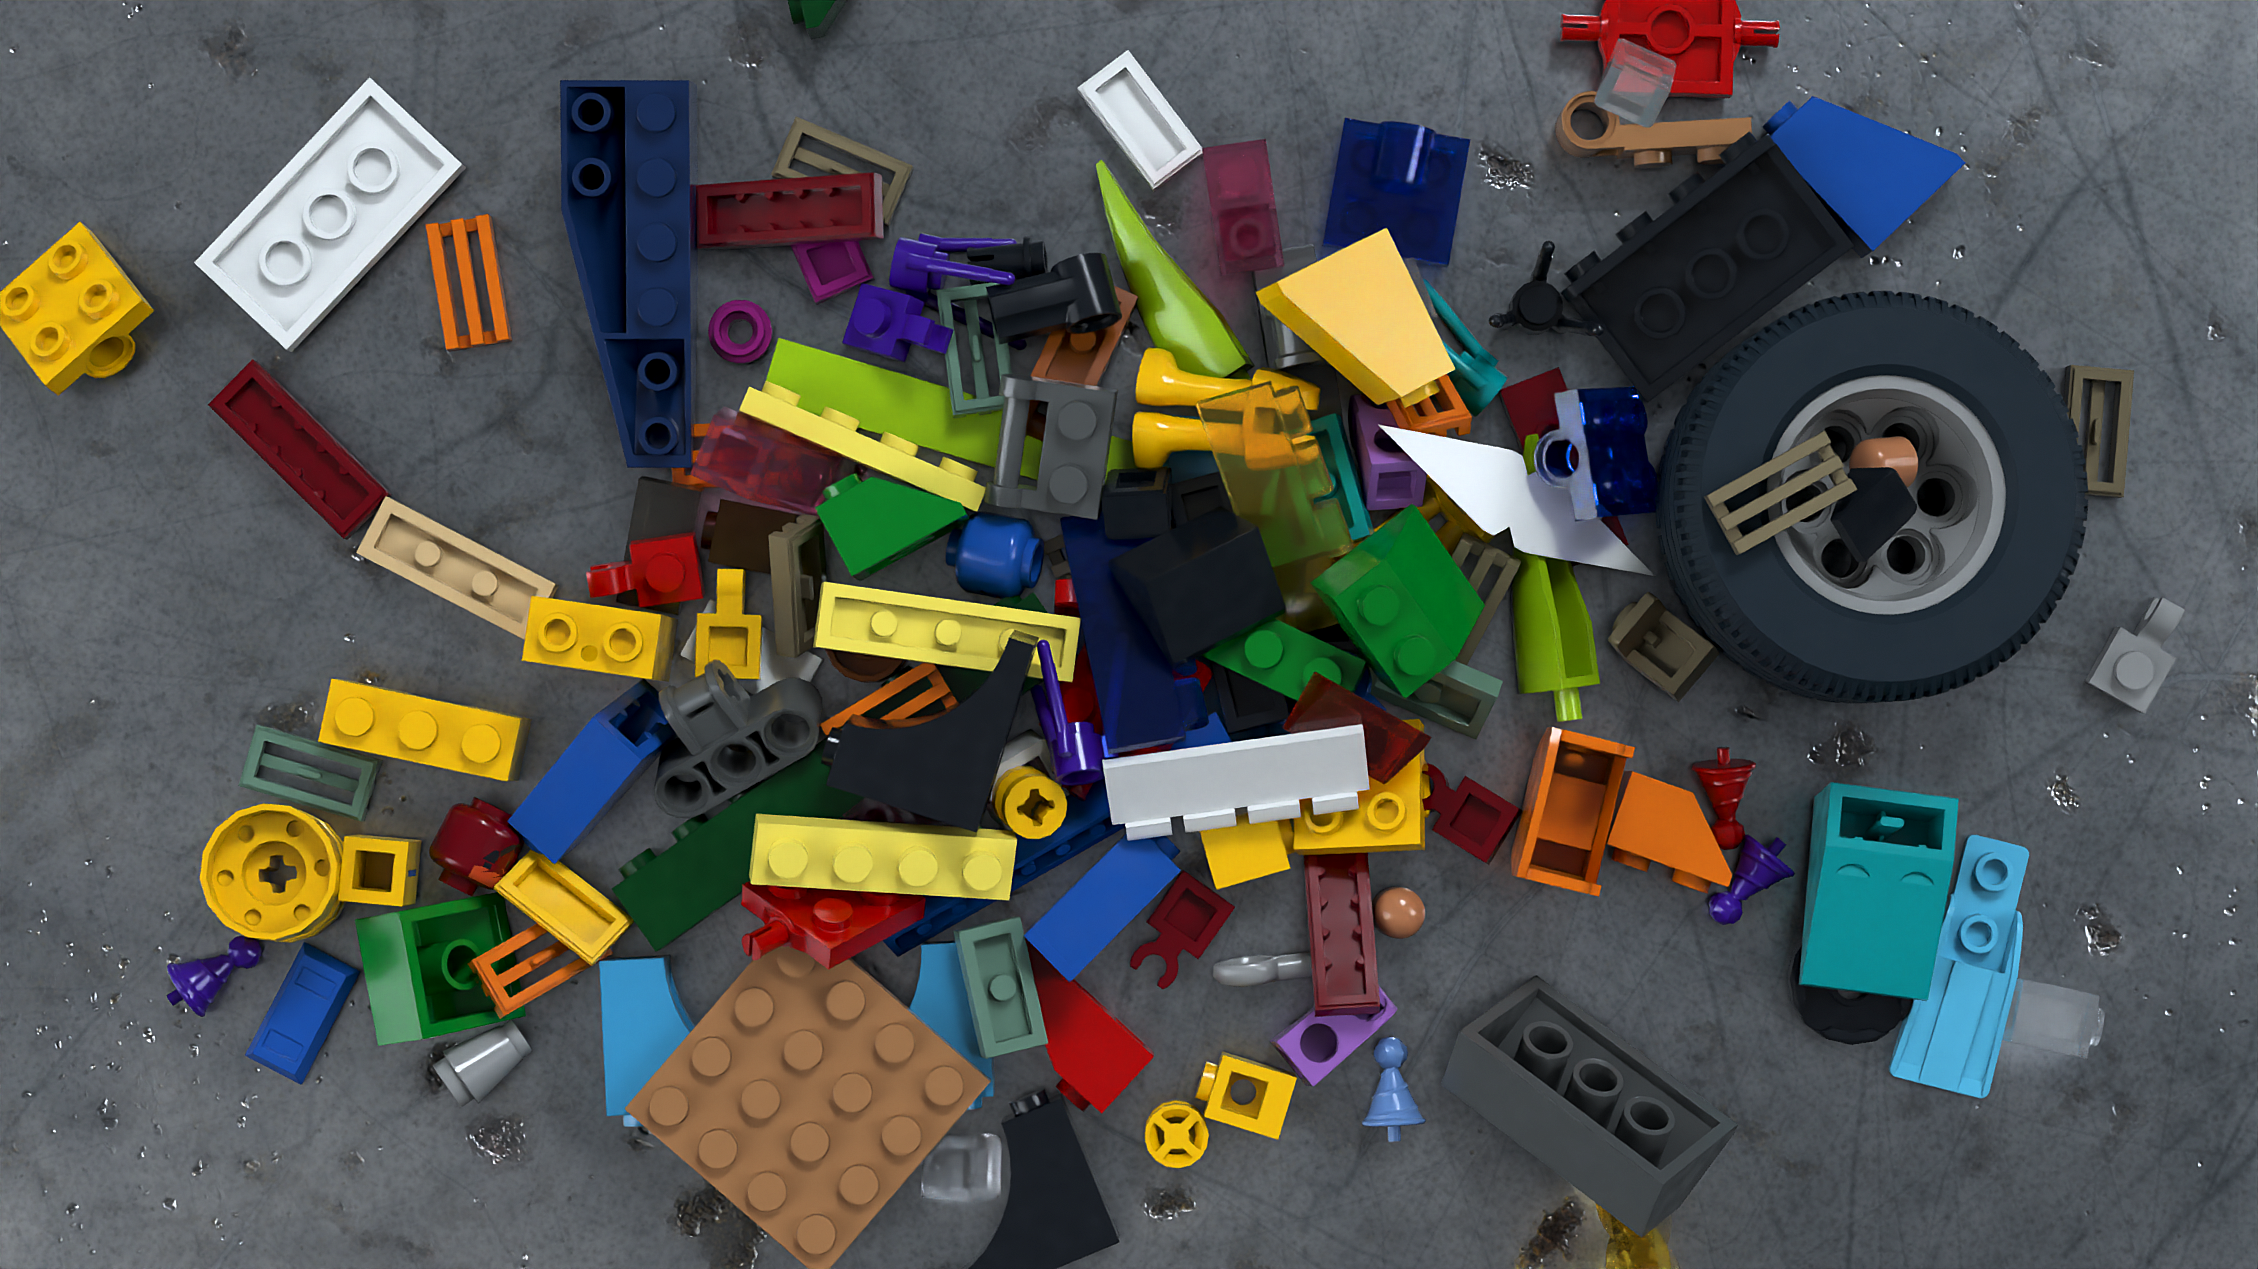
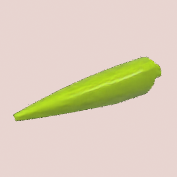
(1168, 301)
(1551, 626)

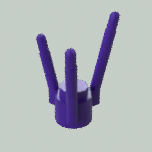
(924, 266)
(1073, 747)

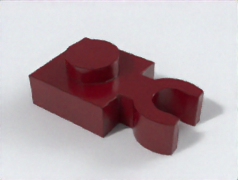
(1470, 815)
(1186, 920)

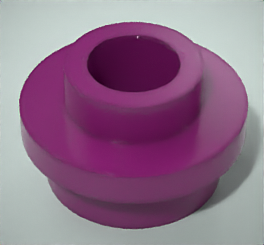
(723, 320)

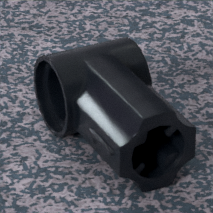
(1071, 297)

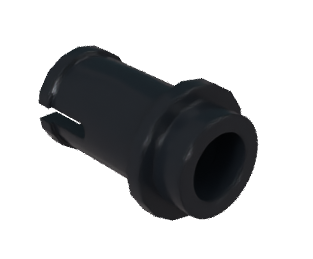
(1020, 259)

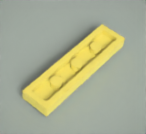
(838, 434)
(937, 629)
(882, 857)

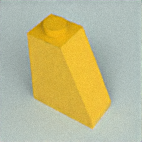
(1364, 320)

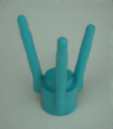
(1474, 374)

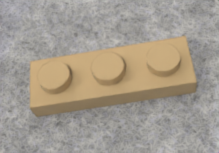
(453, 566)

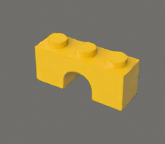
(424, 730)

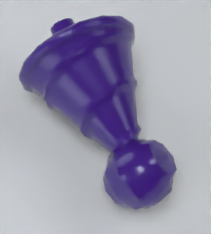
(1755, 871)
(202, 979)

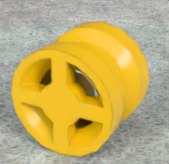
(1019, 792)
(1177, 1148)

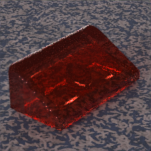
(1388, 740)

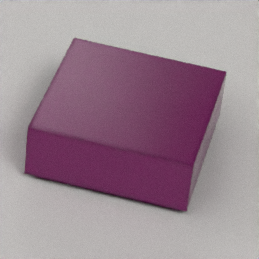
(832, 268)

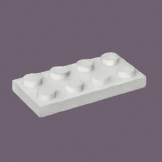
(330, 215)

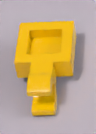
(730, 633)

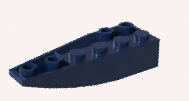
(635, 251)

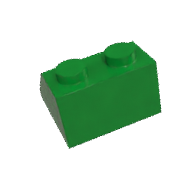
(884, 521)
(1402, 602)
(421, 969)

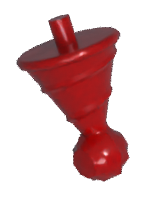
(1725, 785)

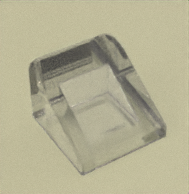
(1635, 83)
(963, 1168)

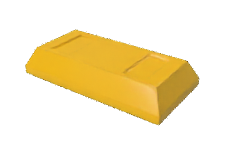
(564, 905)

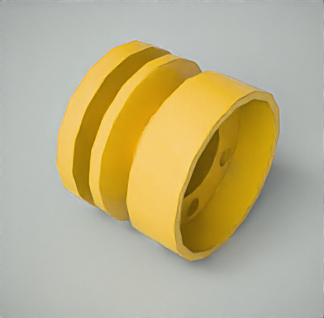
(251, 846)

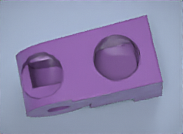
(1387, 471)
(1319, 1044)

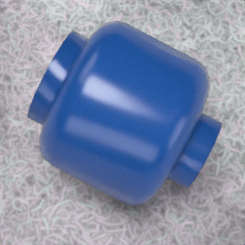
(995, 555)

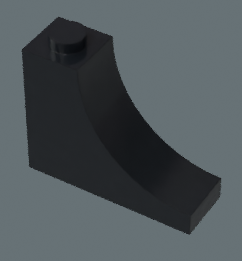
(937, 761)
(1054, 1196)

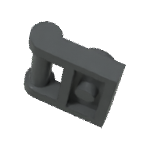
(1072, 449)

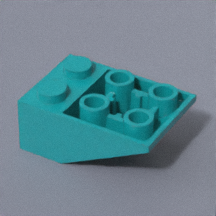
(1876, 889)

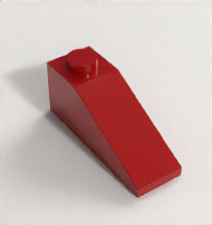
(1085, 1040)

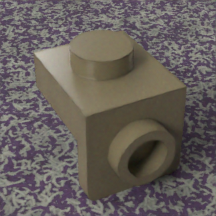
(1661, 646)

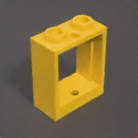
(599, 638)

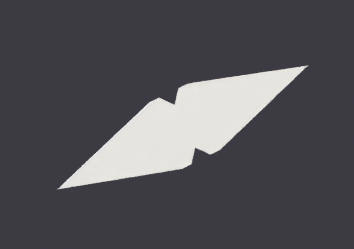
(1500, 494)

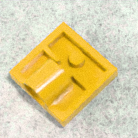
(73, 312)
(1387, 817)

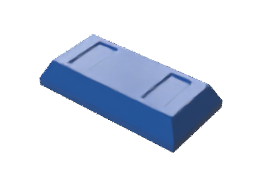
(302, 1013)

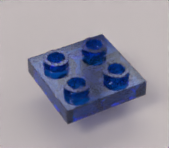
(1398, 181)
(1613, 458)

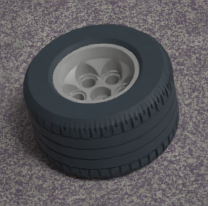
(1981, 432)

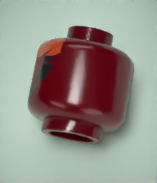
(475, 846)

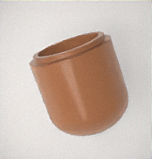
(1887, 452)
(1398, 912)

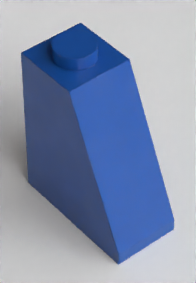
(1860, 168)
(594, 772)
(1103, 902)

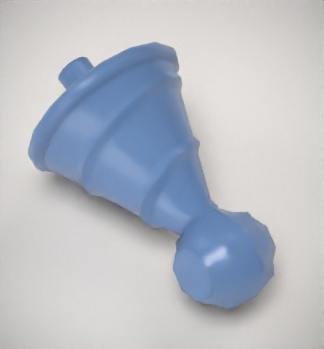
(1392, 1101)

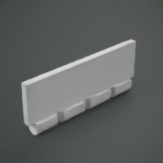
(1255, 773)

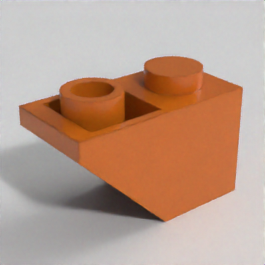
(1665, 827)

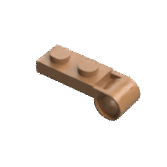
(1649, 146)

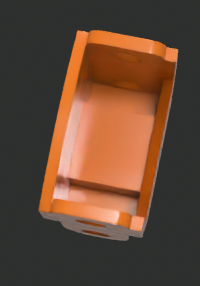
(1568, 810)

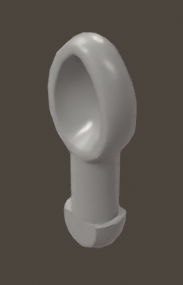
(1262, 969)

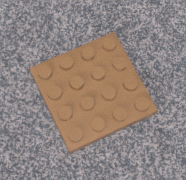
(808, 1099)

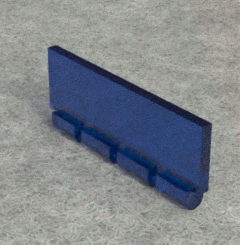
(1129, 672)

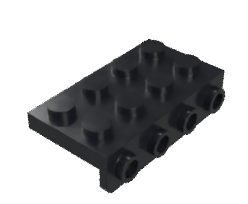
(1706, 264)

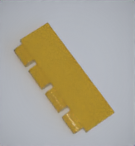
(1275, 489)

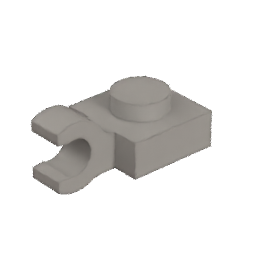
(2133, 664)

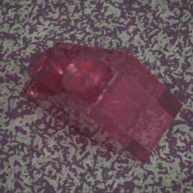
(1242, 207)
(764, 463)

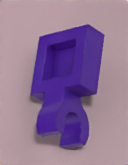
(890, 323)

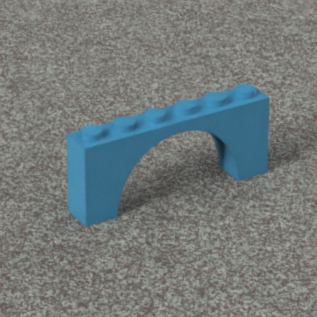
(648, 1021)

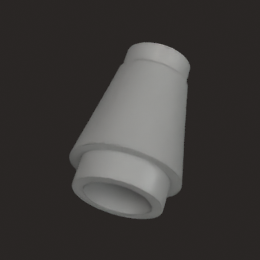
(481, 1062)

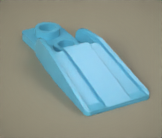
(1960, 1028)

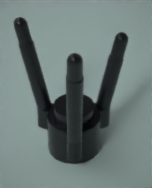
(1539, 305)

